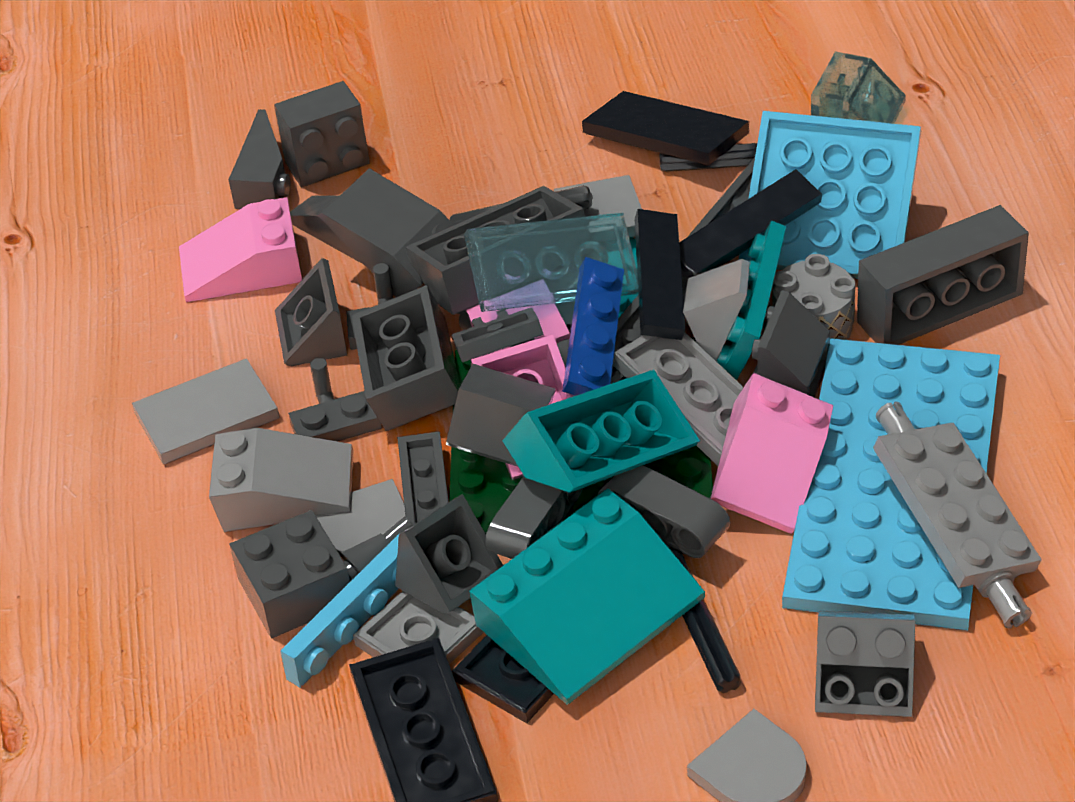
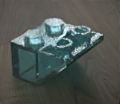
(856, 90)

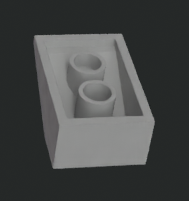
(276, 475)

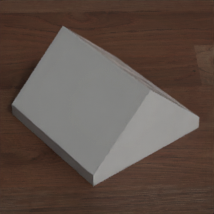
(714, 303)

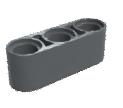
(672, 510)
(527, 516)

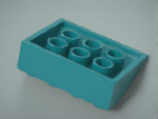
(585, 596)

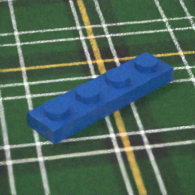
(593, 327)

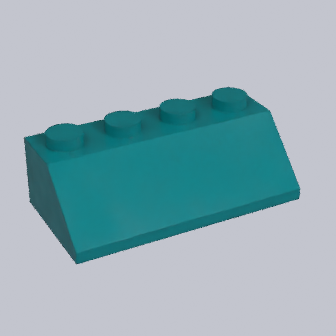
(600, 433)

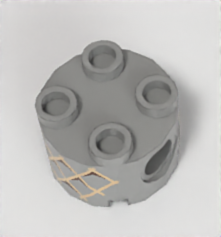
(823, 290)

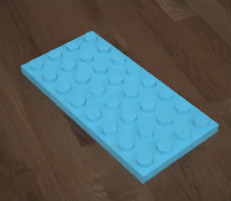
(855, 533)

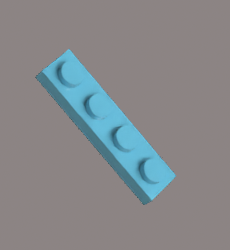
(341, 617)

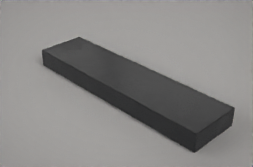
(737, 228)
(659, 275)

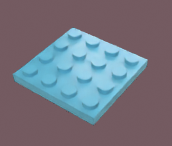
(863, 180)

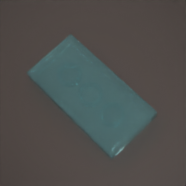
(542, 259)

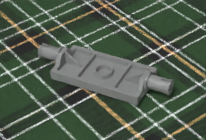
(958, 509)

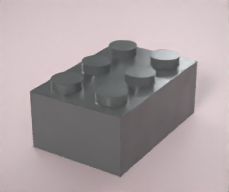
(406, 358)

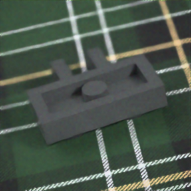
(497, 334)

